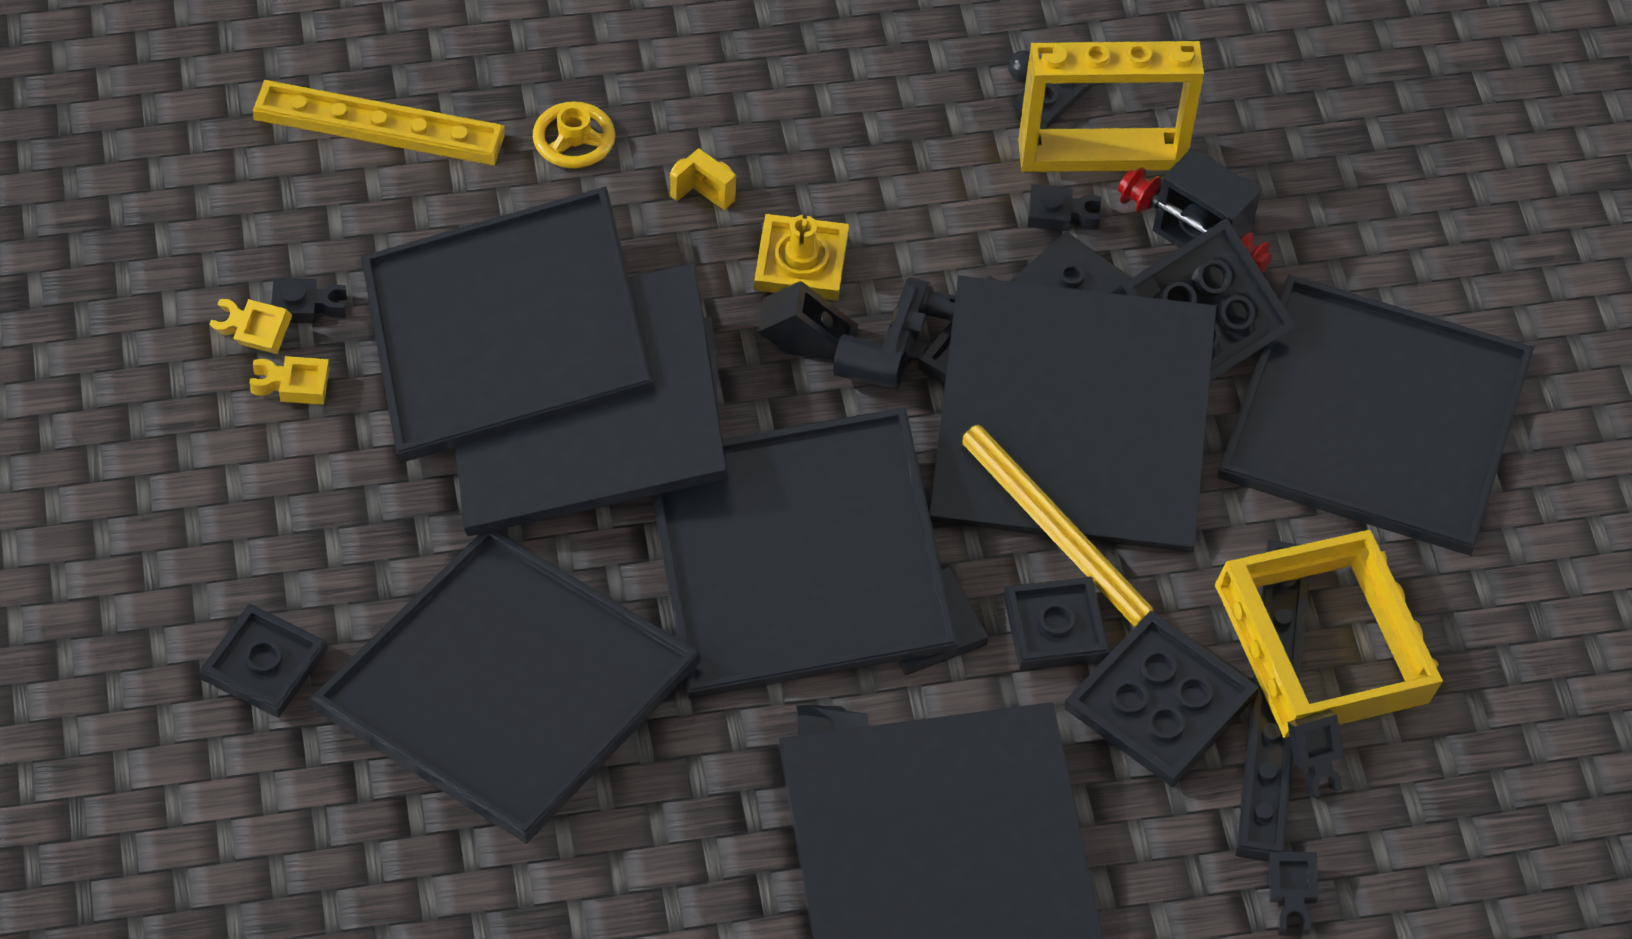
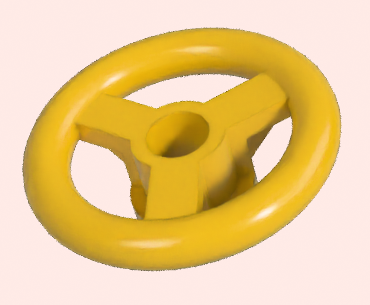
(574, 130)

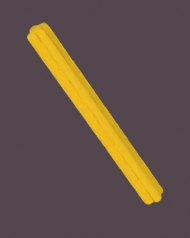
(1056, 524)

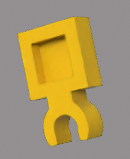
(256, 327)
(297, 381)

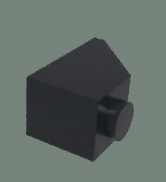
(804, 322)

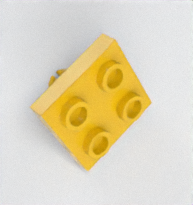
(801, 251)

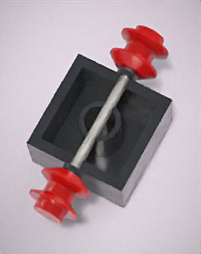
(1196, 198)

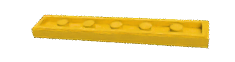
(379, 122)

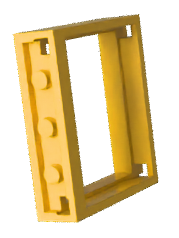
(1108, 147)
(1386, 598)

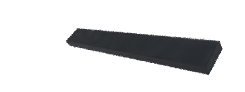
(1267, 752)

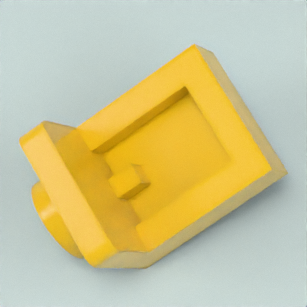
(705, 175)

